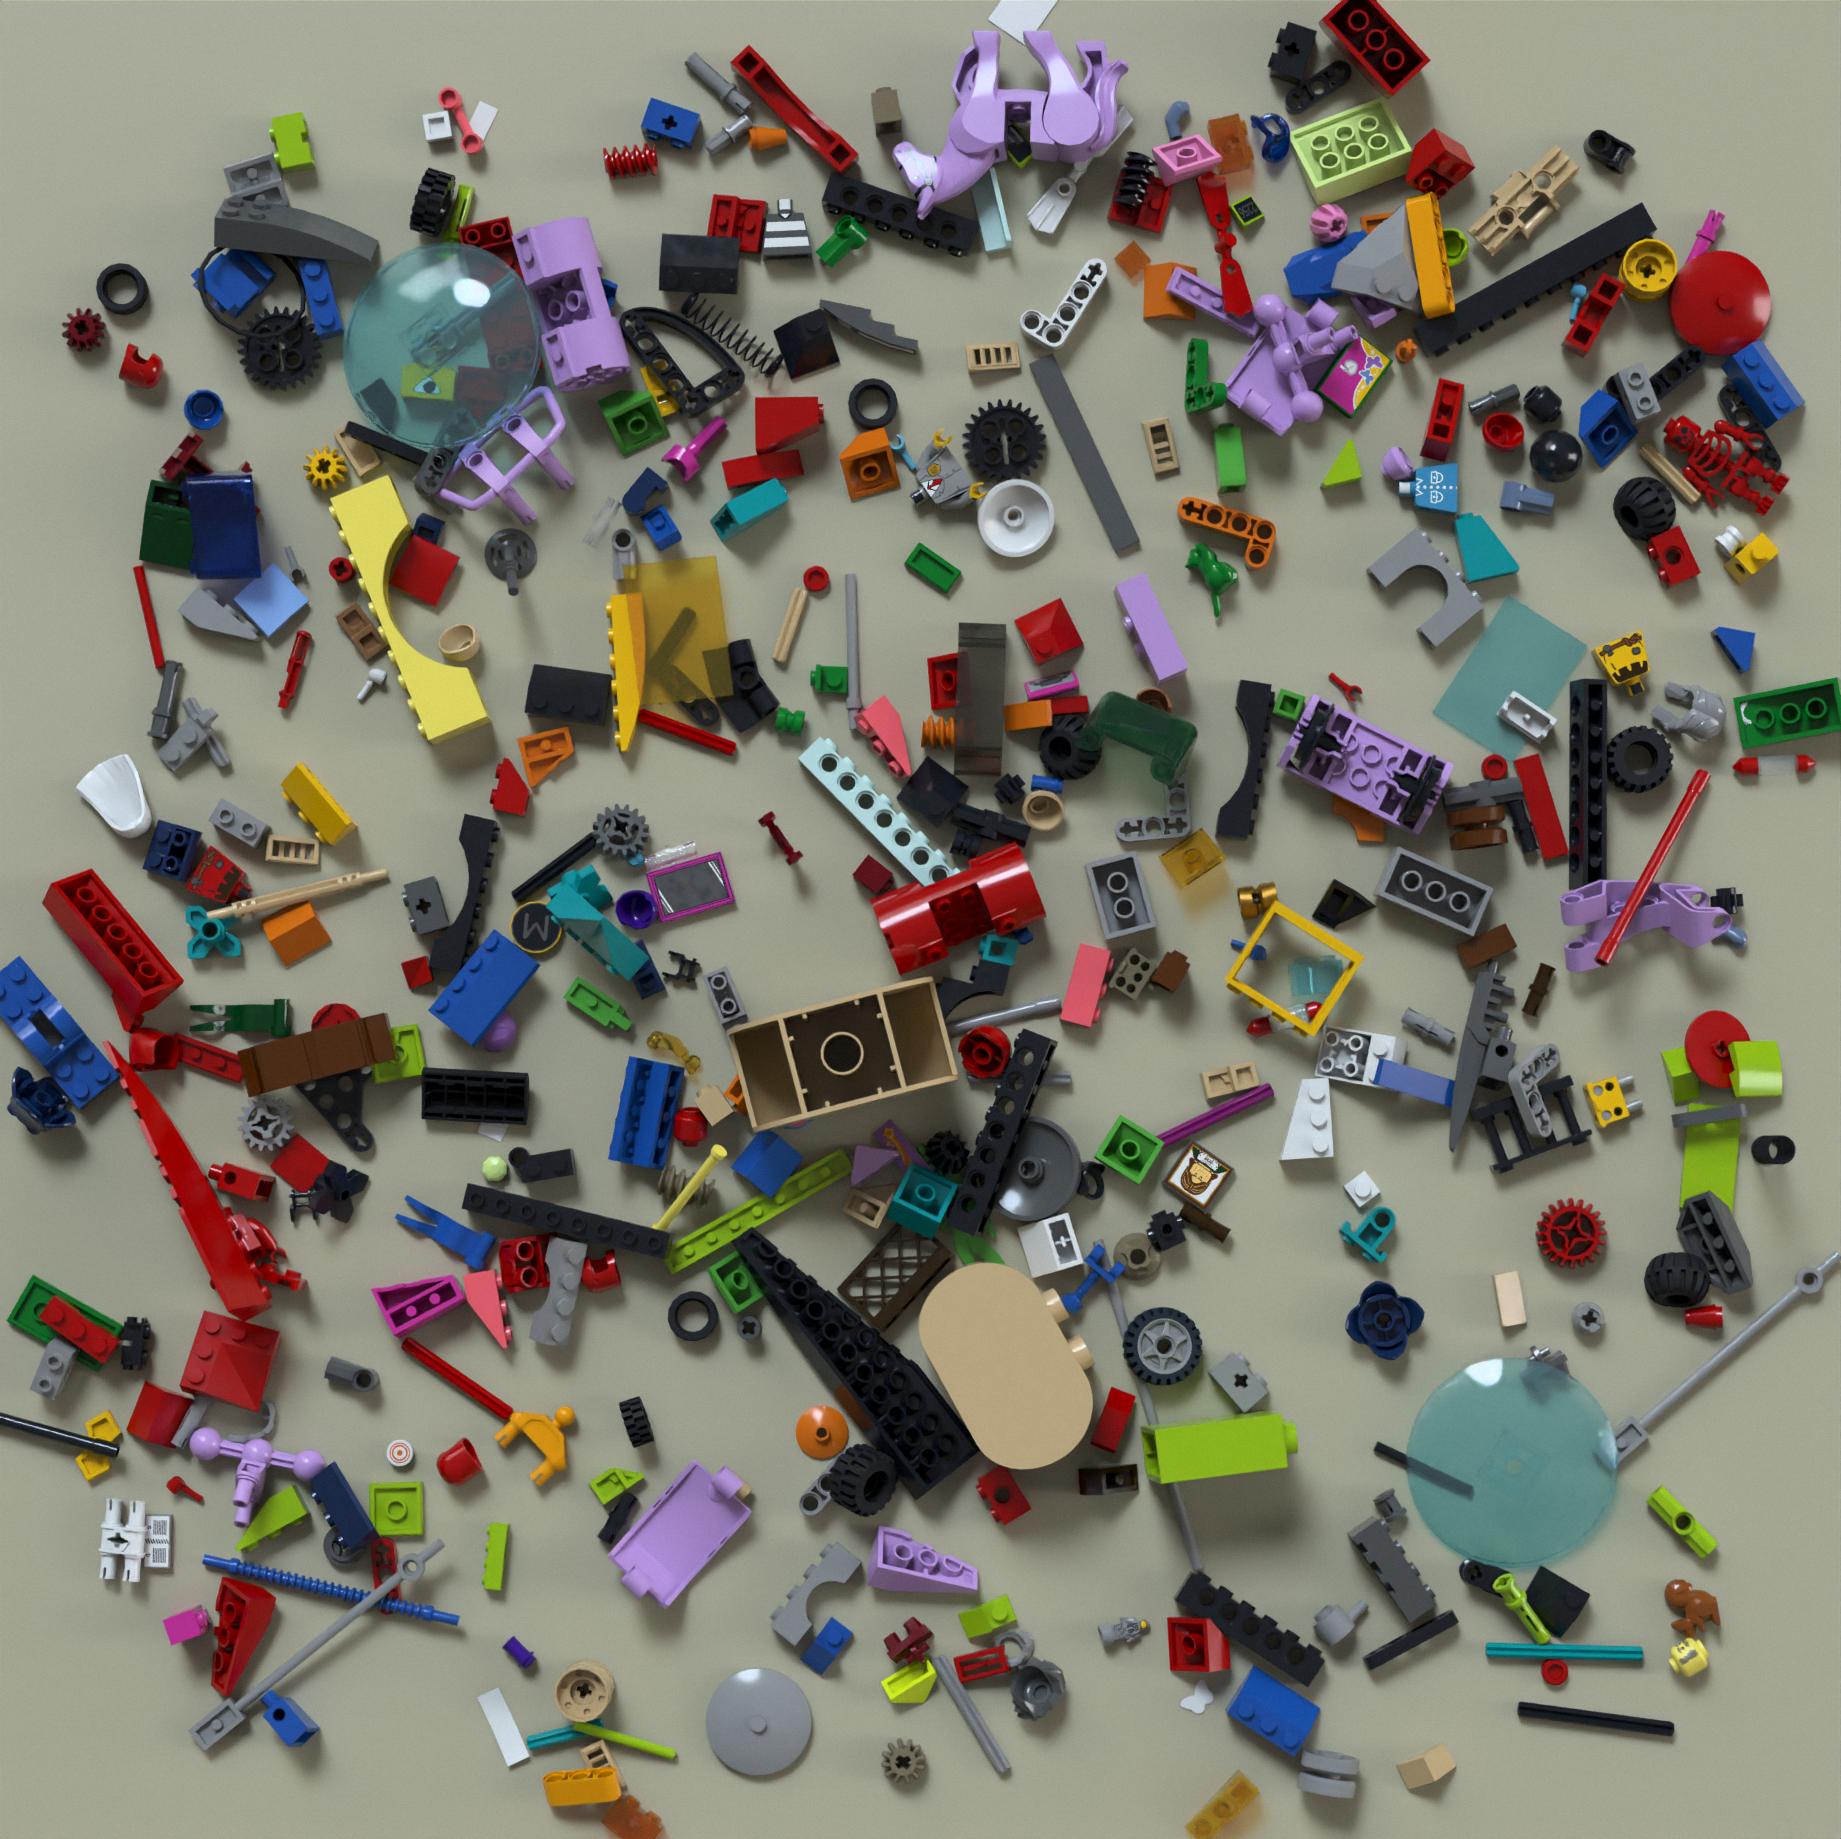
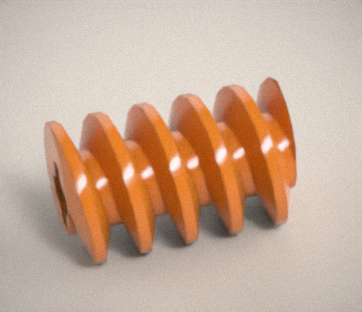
(938, 732)

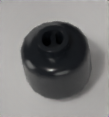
(1542, 404)

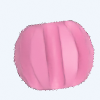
(1328, 223)

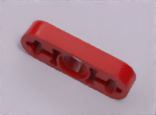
(378, 1556)

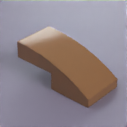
(360, 630)

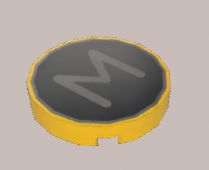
(534, 929)

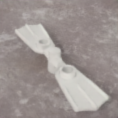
(1053, 204)

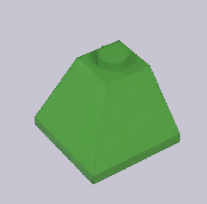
(633, 419)

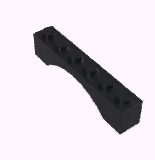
(1252, 706)
(451, 948)

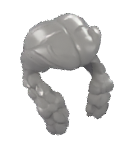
(1704, 718)

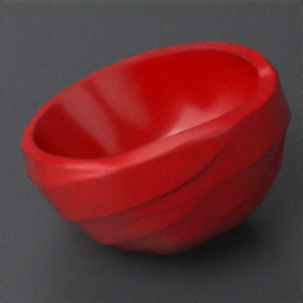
(1502, 432)

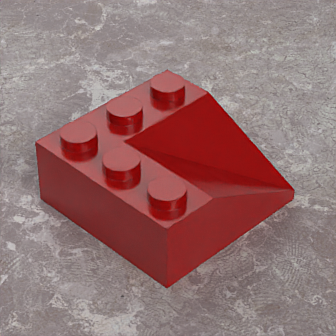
(230, 1361)

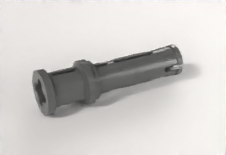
(163, 713)

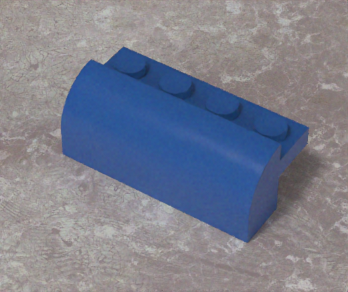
(646, 1113)

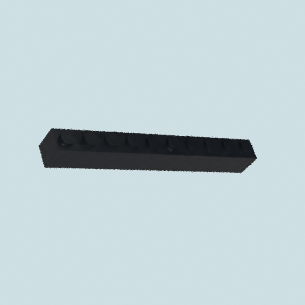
(1535, 280)

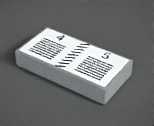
(158, 1541)

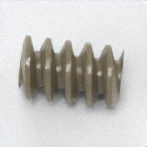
(676, 1183)

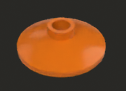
(826, 1418)

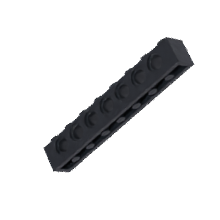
(1587, 782)
(1005, 1147)
(568, 1221)

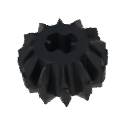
(946, 1153)

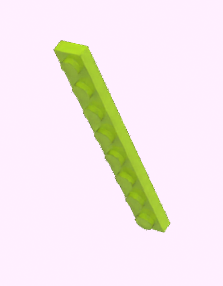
(758, 1210)

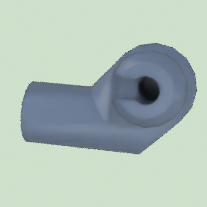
(1173, 117)
(1736, 935)

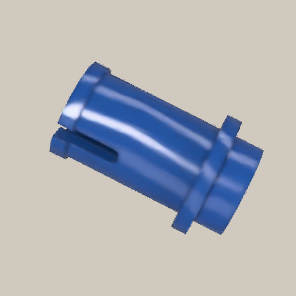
(1045, 783)

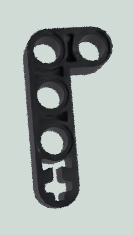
(1660, 380)

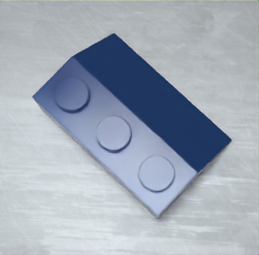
(1762, 383)
(1273, 1710)

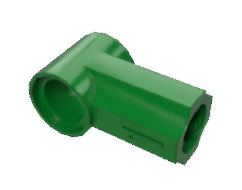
(847, 236)

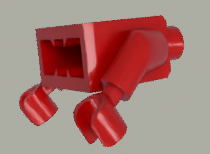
(256, 1237)

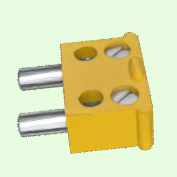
(1604, 1102)

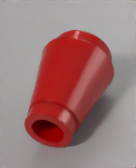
(1705, 1317)

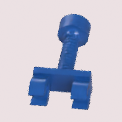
(1073, 1301)

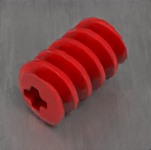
(631, 161)

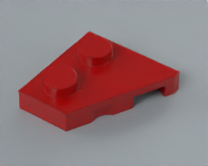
(290, 1278)

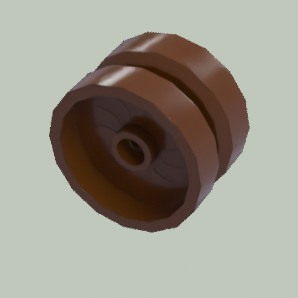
(1477, 830)

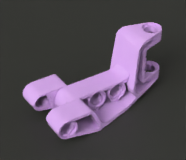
(1663, 906)

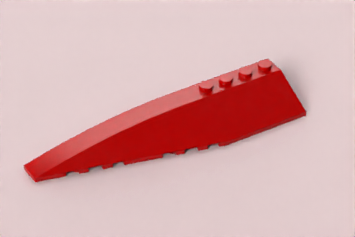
(201, 1208)

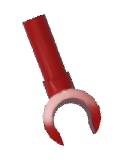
(1345, 687)
(177, 1484)

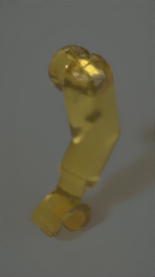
(673, 1043)

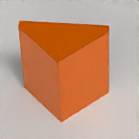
(1158, 302)
(295, 931)

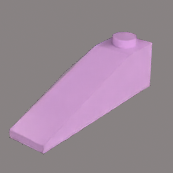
(908, 1566)

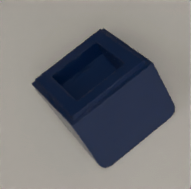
(428, 528)

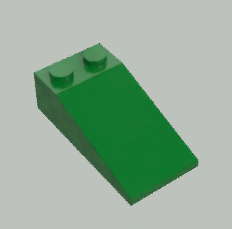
(1790, 713)

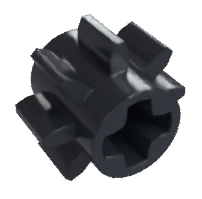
(1009, 789)
(1727, 899)

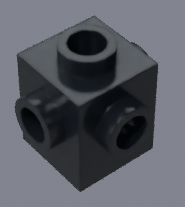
(1175, 1233)

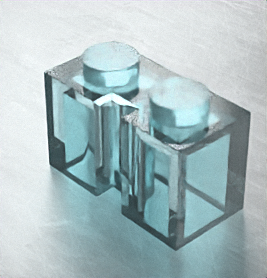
(1314, 977)

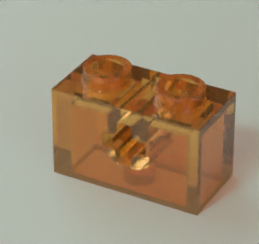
(1225, 129)
(628, 1806)

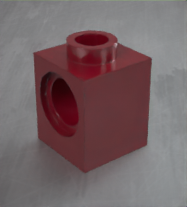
(873, 875)

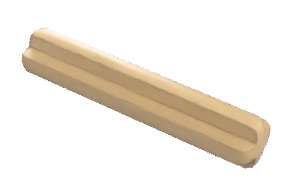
(1669, 473)
(789, 625)

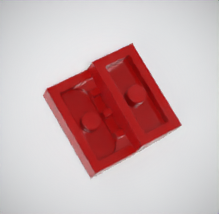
(1146, 217)
(739, 218)
(424, 570)

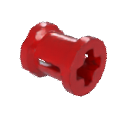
(338, 563)

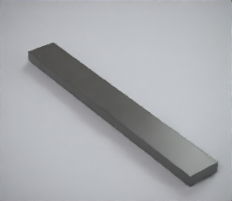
(1084, 452)

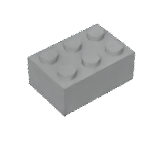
(1120, 895)

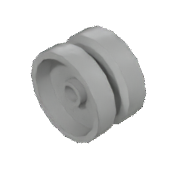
(1329, 1770)

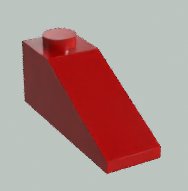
(1442, 420)

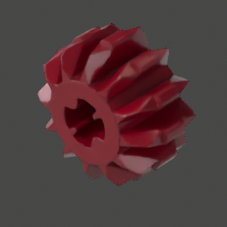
(79, 321)

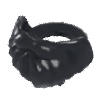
(1095, 1171)

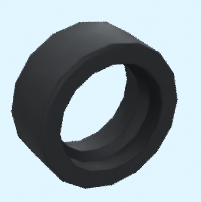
(117, 269)
(856, 392)
(673, 1313)

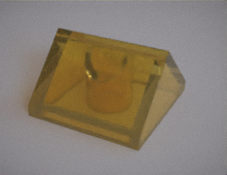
(1192, 858)

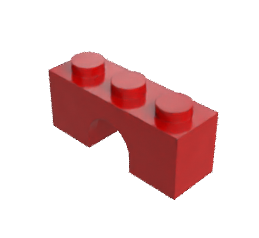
(1592, 315)
(80, 1330)

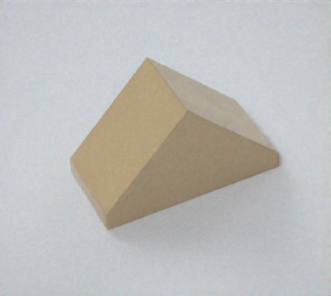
(1426, 1766)

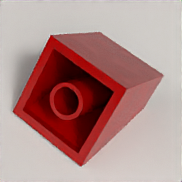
(785, 421)

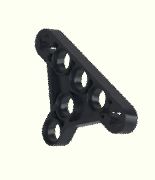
(344, 1102)

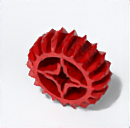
(1592, 1239)

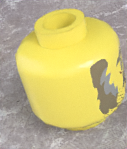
(1688, 1657)

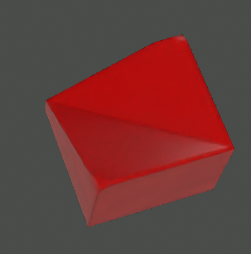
(417, 972)

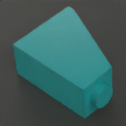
(749, 509)
(1480, 550)

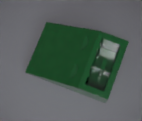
(167, 527)

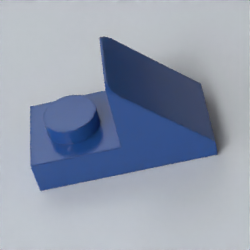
(661, 527)
(826, 1645)

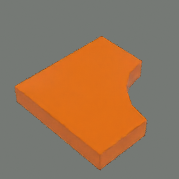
(1366, 826)

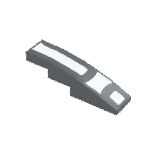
(858, 321)

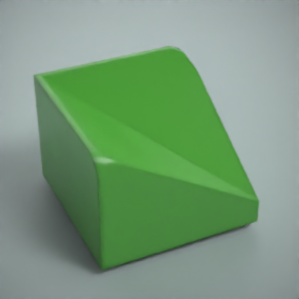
(1288, 706)

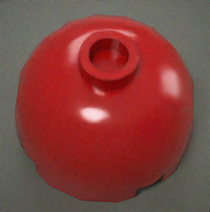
(985, 1051)

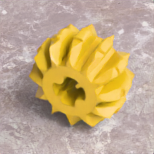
(316, 466)

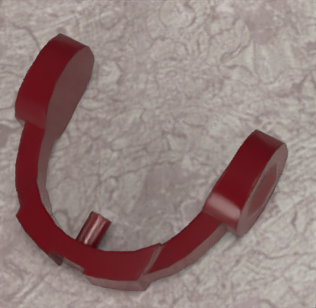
(767, 820)

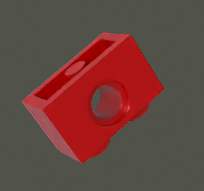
(1674, 542)
(1001, 1478)

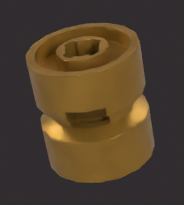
(1264, 893)

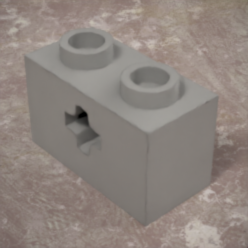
(1637, 393)
(239, 823)
(55, 1367)
(1224, 1375)

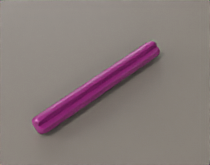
(1216, 1115)

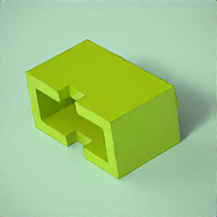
(289, 135)

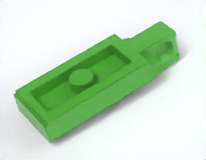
(597, 1004)

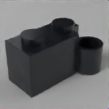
(545, 1165)

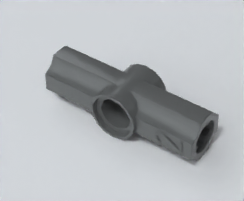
(1482, 793)

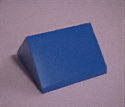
(767, 1162)

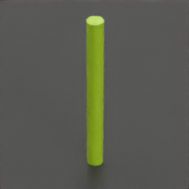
(623, 1739)

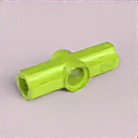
(1669, 1510)

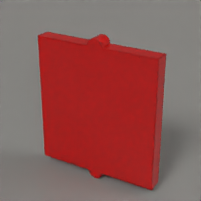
(300, 1163)

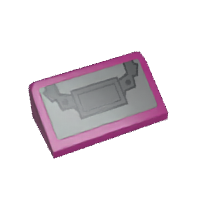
(1051, 685)

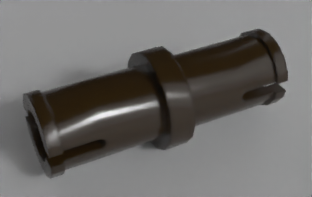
(1538, 989)
(1204, 1222)

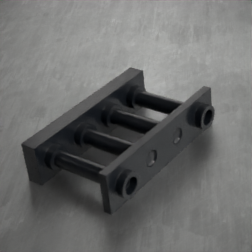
(1509, 1106)

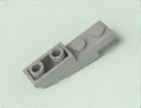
(725, 999)

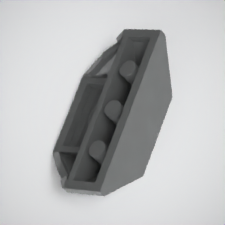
(1713, 1235)

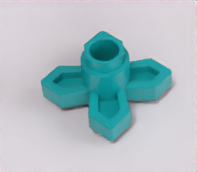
(586, 884)
(203, 942)

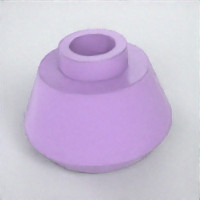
(1396, 464)

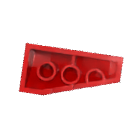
(242, 1622)

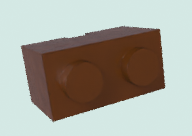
(1170, 971)

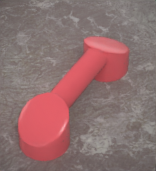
(452, 101)

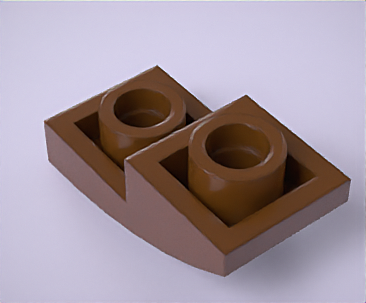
(1486, 946)

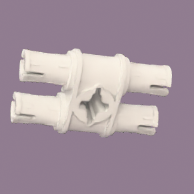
(112, 1546)

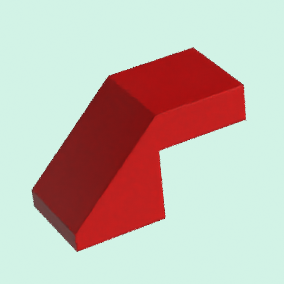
(1113, 1420)

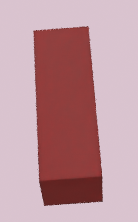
(1069, 705)

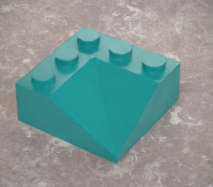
(597, 932)

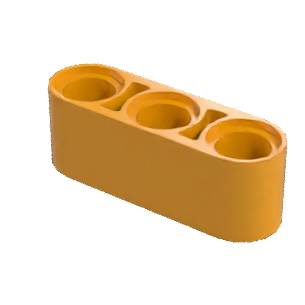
(581, 1786)

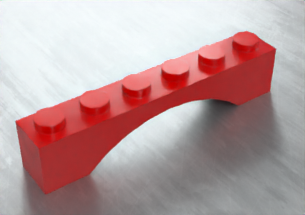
(793, 112)

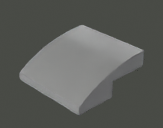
(257, 180)

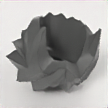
(1036, 1688)

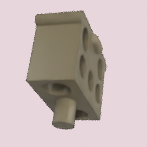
(1125, 974)

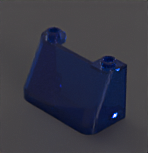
(223, 525)

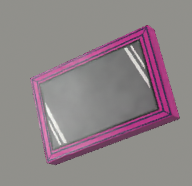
(690, 887)

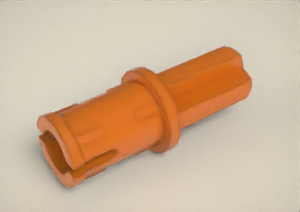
(1406, 351)

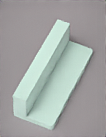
(991, 212)

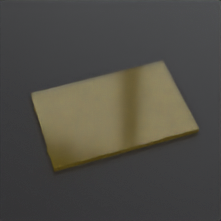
(677, 630)

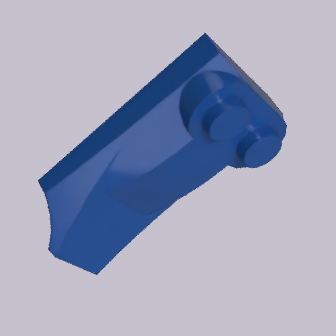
(1313, 271)

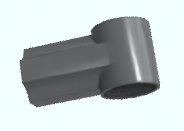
(349, 1374)

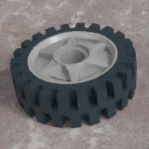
(1142, 1341)

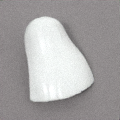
(117, 796)

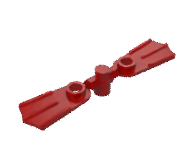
(1233, 286)

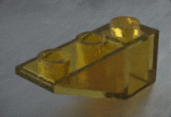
(1223, 1806)

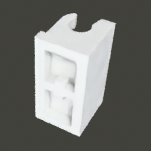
(1526, 717)

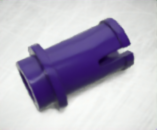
(519, 1653)

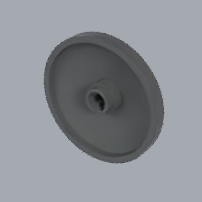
(1041, 1172)

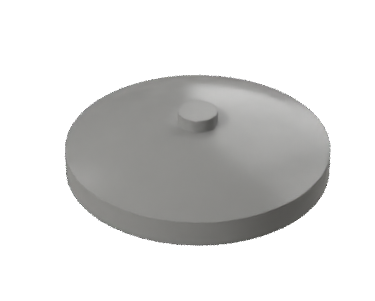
(758, 1721)

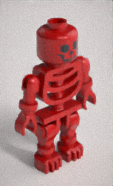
(1685, 437)

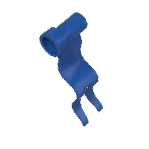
(452, 1234)

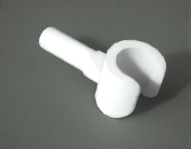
(375, 675)

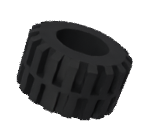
(1660, 759)
(863, 1480)

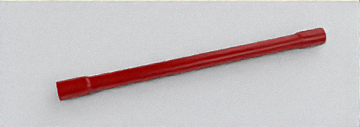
(1612, 942)

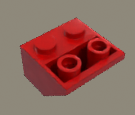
(1438, 164)

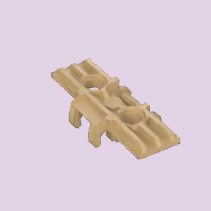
(1518, 195)

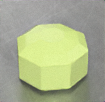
(495, 1168)

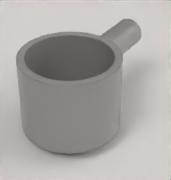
(1334, 1623)

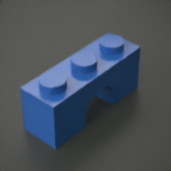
(321, 298)

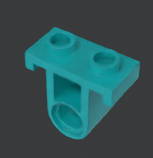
(1369, 1235)

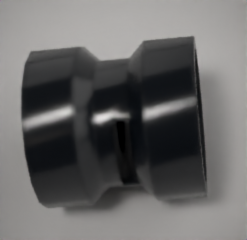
(966, 844)

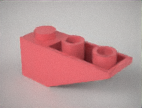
(885, 731)
(485, 1298)

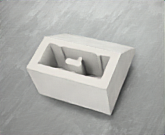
(1050, 1245)

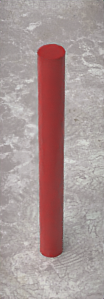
(149, 617)

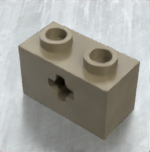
(886, 111)

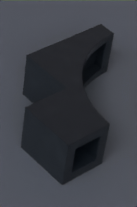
(988, 979)

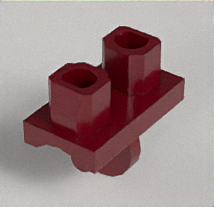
(900, 1649)

